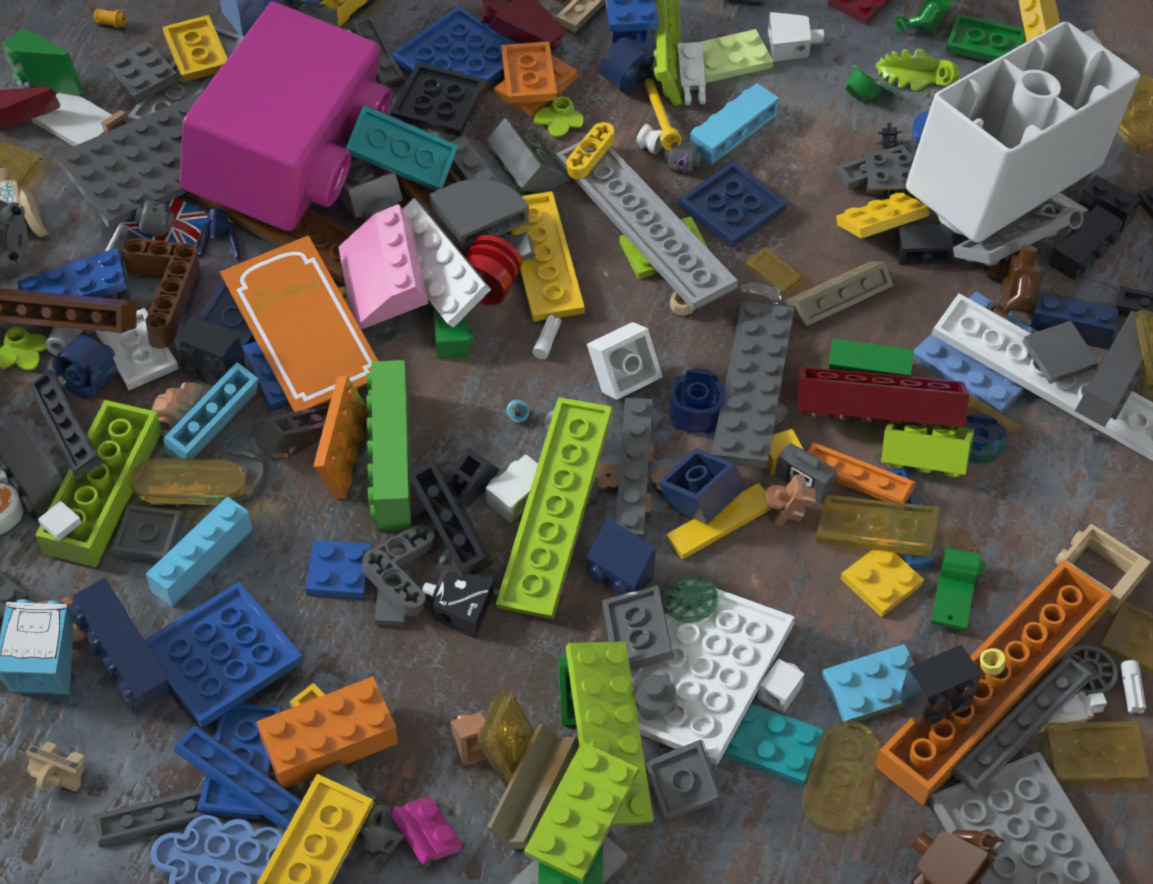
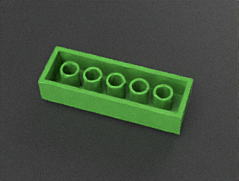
(388, 446)

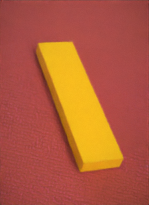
(697, 535)

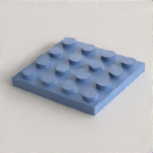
(957, 366)

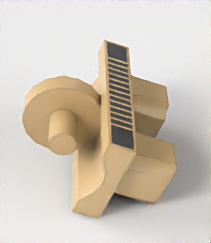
(52, 769)

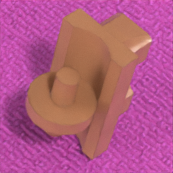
(790, 500)

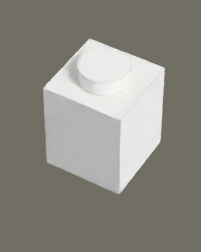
(781, 685)

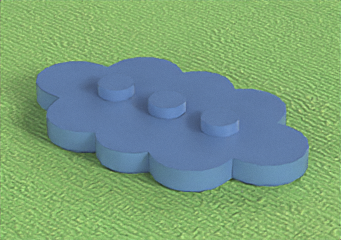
(215, 852)

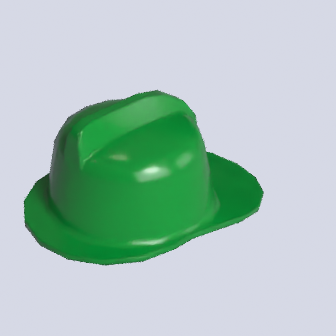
(865, 87)

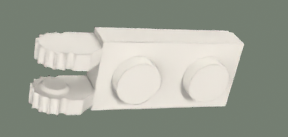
(691, 70)

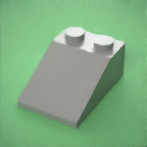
(365, 185)

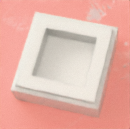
(59, 521)

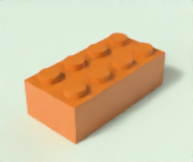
(327, 730)

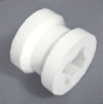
(649, 139)

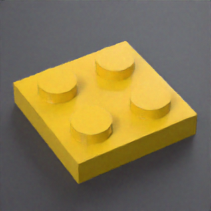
(882, 580)

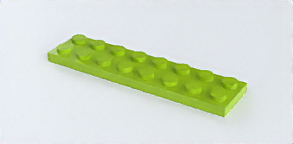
(555, 508)

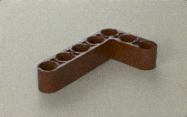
(179, 268)

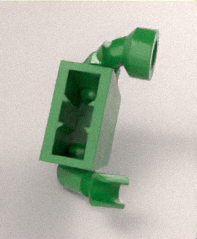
(927, 17)

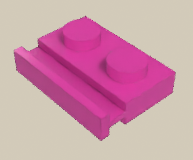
(426, 829)

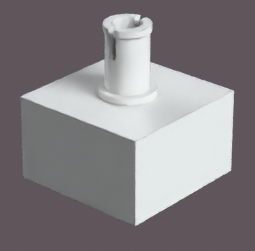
(624, 360)

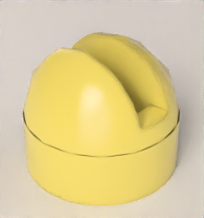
(987, 659)

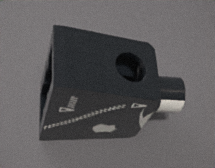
(461, 601)

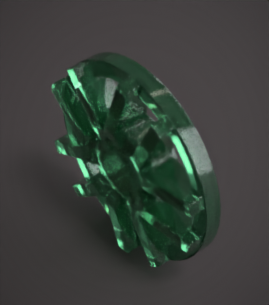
(690, 598)

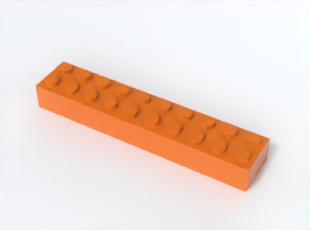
(1032, 644)

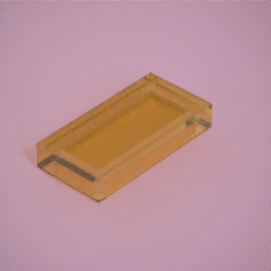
(774, 270)

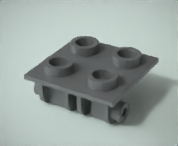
(888, 172)

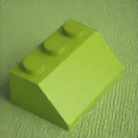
(927, 448)

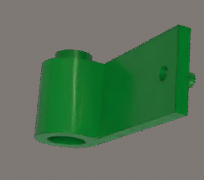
(956, 588)

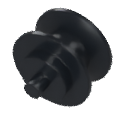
(889, 136)

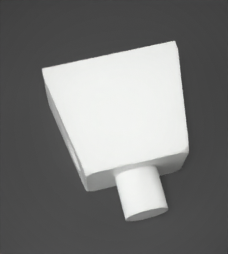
(791, 36)

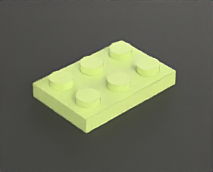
(734, 56)

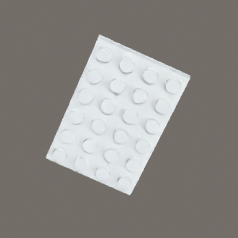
(715, 671)

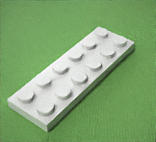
(447, 275)

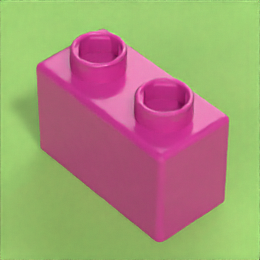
(280, 118)

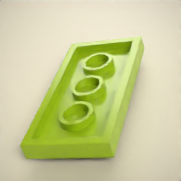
(581, 812)

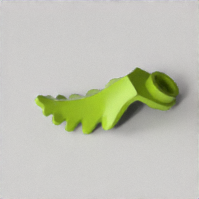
(917, 70)

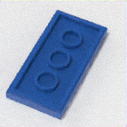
(239, 734)

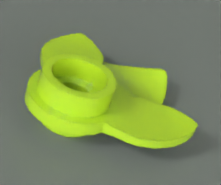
(559, 117)
(21, 349)

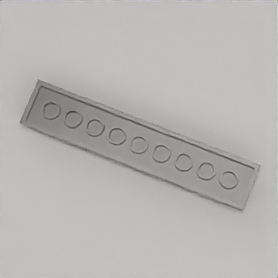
(654, 229)

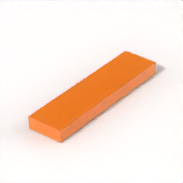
(864, 476)

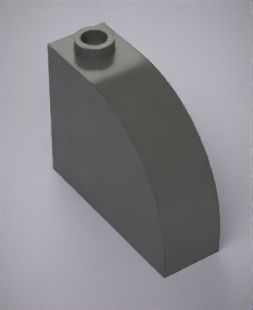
(478, 209)

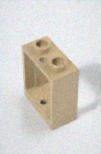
(1115, 553)

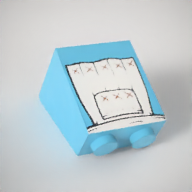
(36, 647)

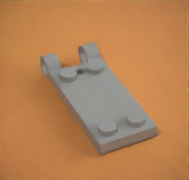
(1020, 232)

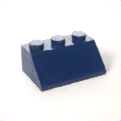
(1091, 319)

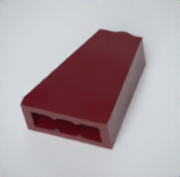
(528, 23)

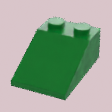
(40, 63)

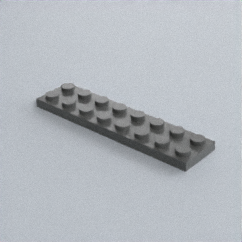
(753, 384)

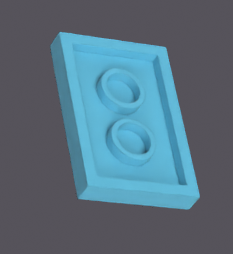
(869, 683)

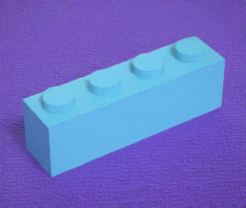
(734, 123)
(211, 413)
(199, 551)

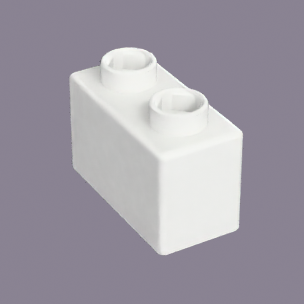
(1020, 130)

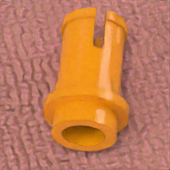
(114, 18)

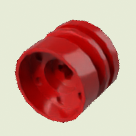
(496, 264)

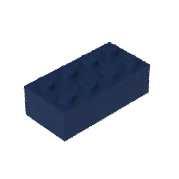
(120, 644)

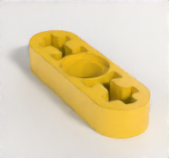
(589, 160)

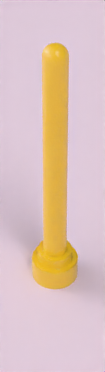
(669, 135)

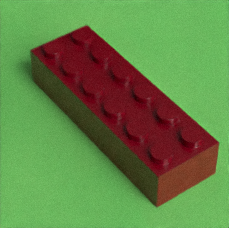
(882, 397)

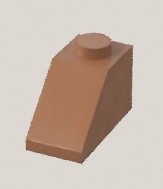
(465, 736)

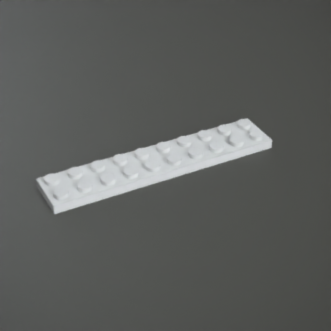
(1001, 348)

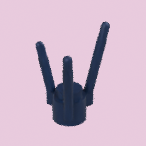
(217, 224)

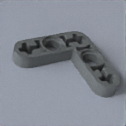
(391, 568)

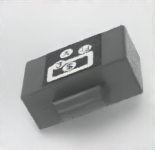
(815, 471)

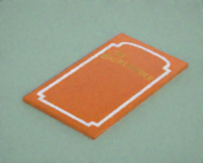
(300, 322)

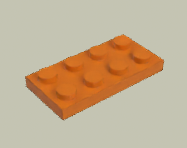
(341, 437)

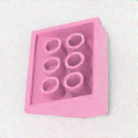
(382, 268)

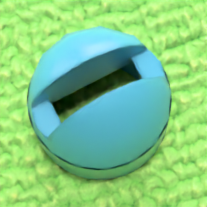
(523, 411)

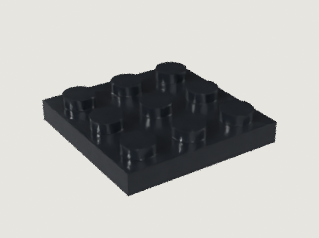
(438, 99)

